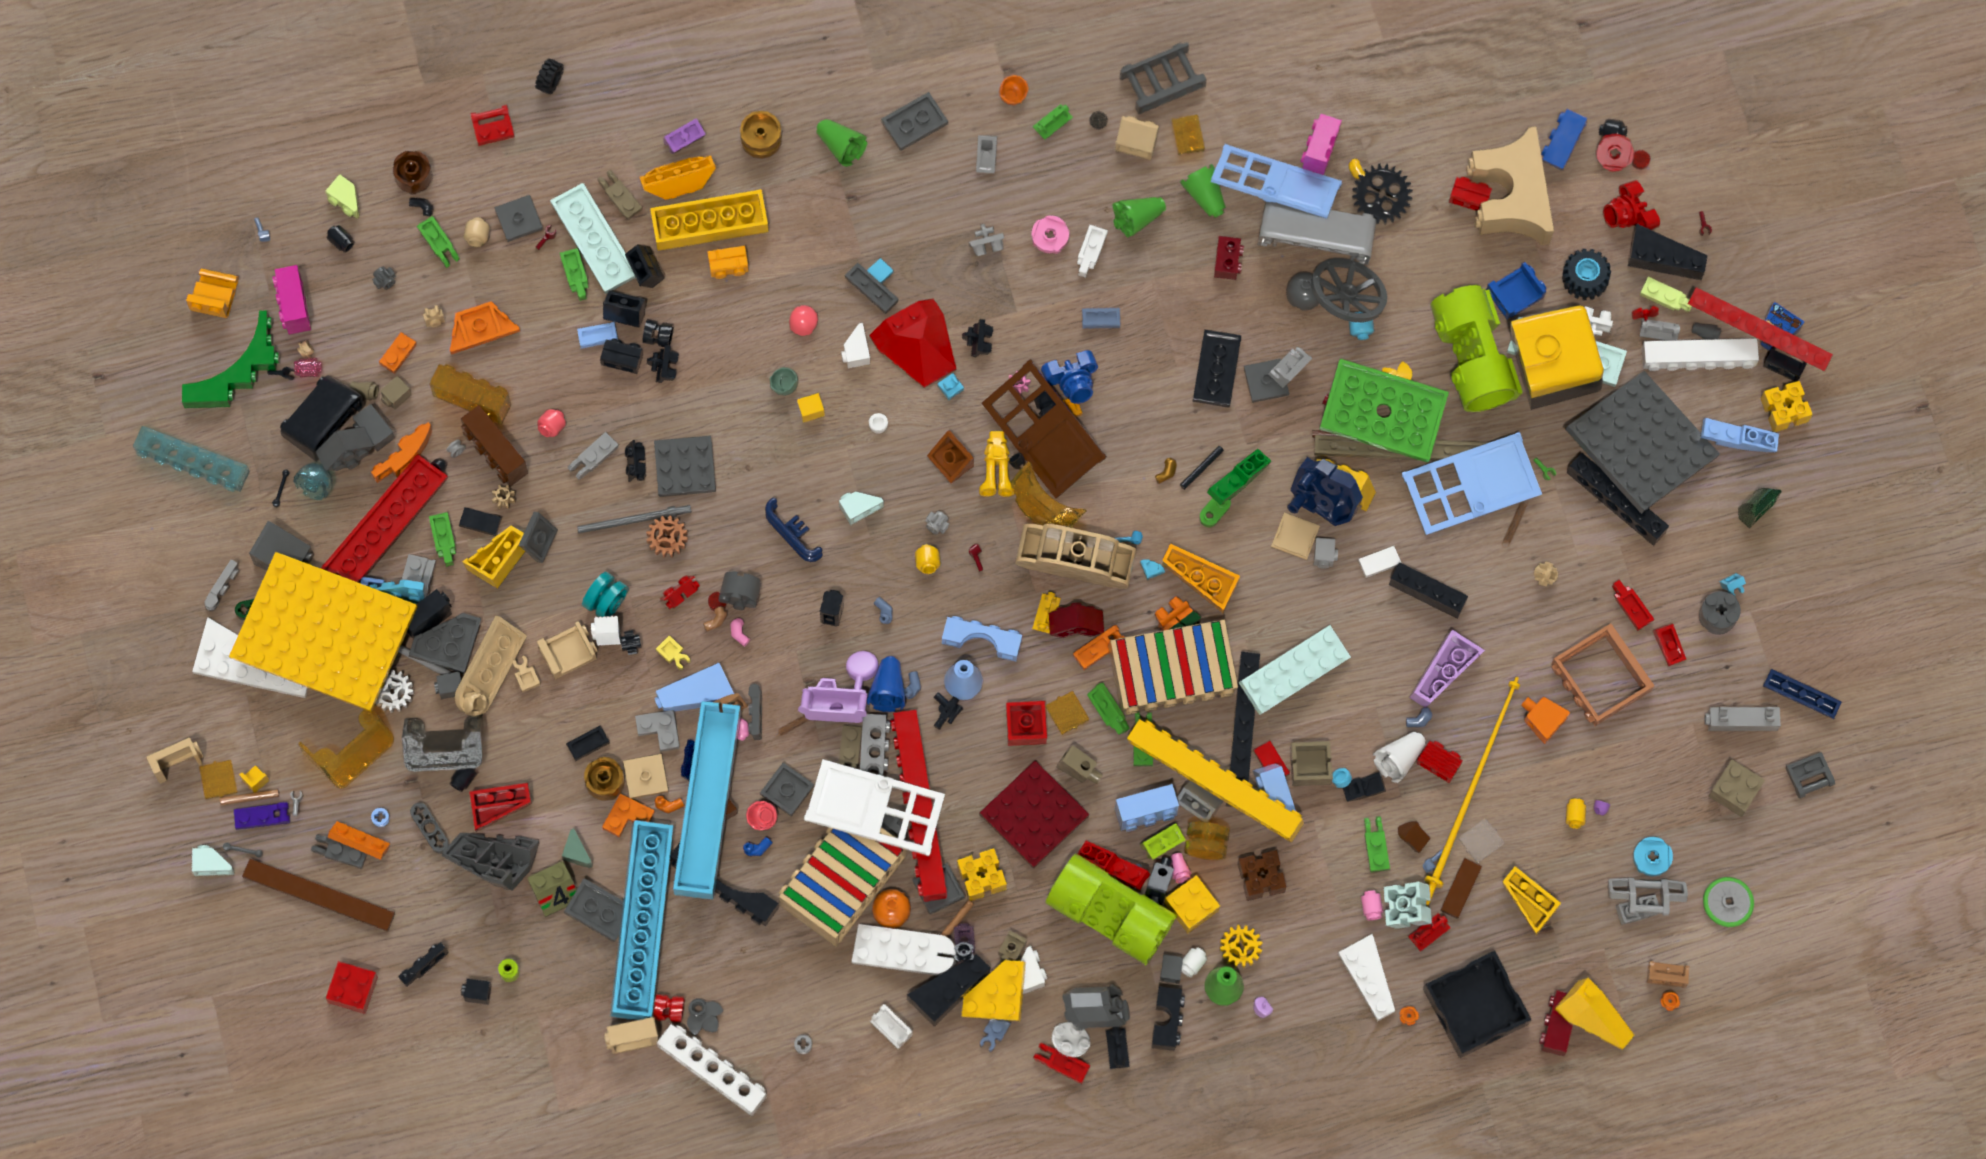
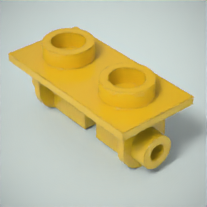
(1047, 604)

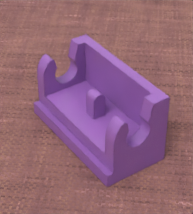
(684, 136)

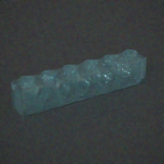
(148, 437)

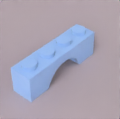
(959, 631)

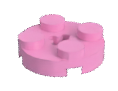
(1053, 244)

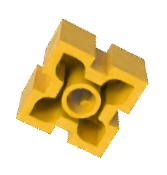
(1791, 396)
(975, 885)

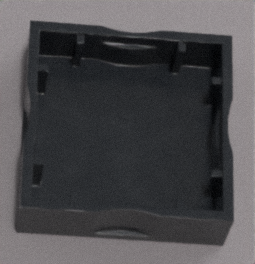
(1477, 1004)

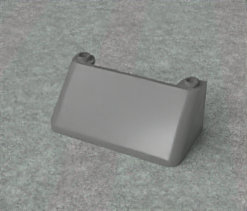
(1337, 233)

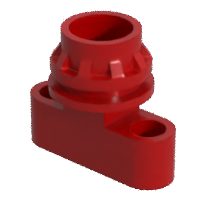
(1628, 209)

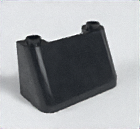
(321, 415)

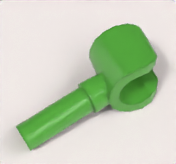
(1545, 469)

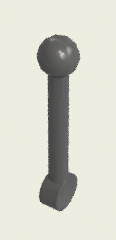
(226, 846)

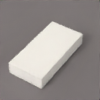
(1379, 561)

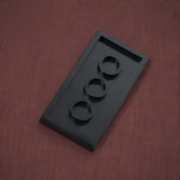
(1217, 368)

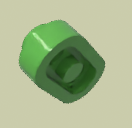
(1216, 510)

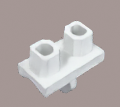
(1600, 324)

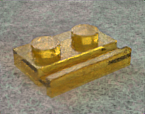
(1187, 134)

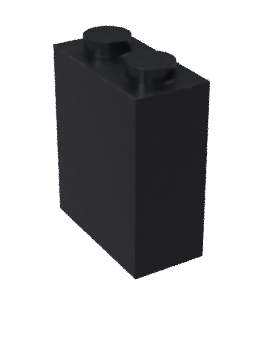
(430, 613)

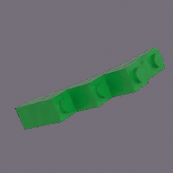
(218, 390)

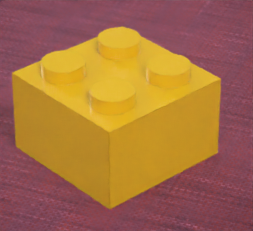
(1192, 904)

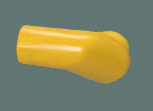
(1355, 168)

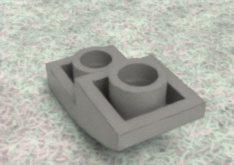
(1623, 910)

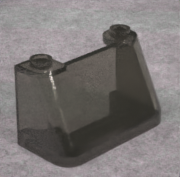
(443, 748)

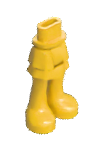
(996, 454)

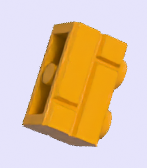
(728, 262)

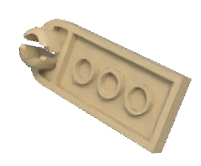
(489, 667)

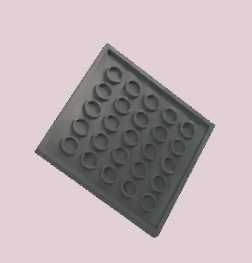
(1642, 442)

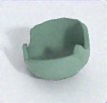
(784, 381)

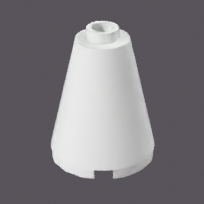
(1399, 756)

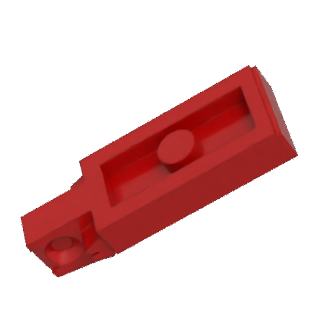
(1632, 605)

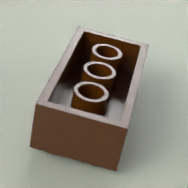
(494, 446)

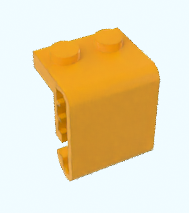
(213, 293)

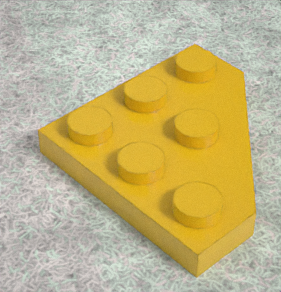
(998, 994)

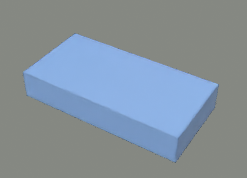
(596, 334)

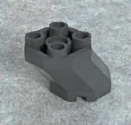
(1096, 1007)

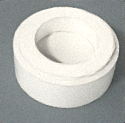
(878, 423)

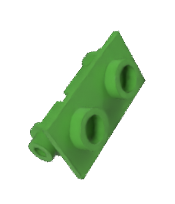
(1053, 121)

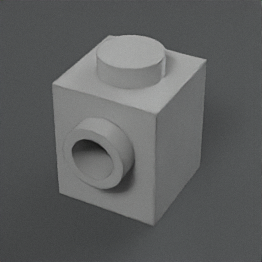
(1325, 553)

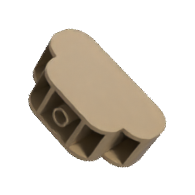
(1076, 555)

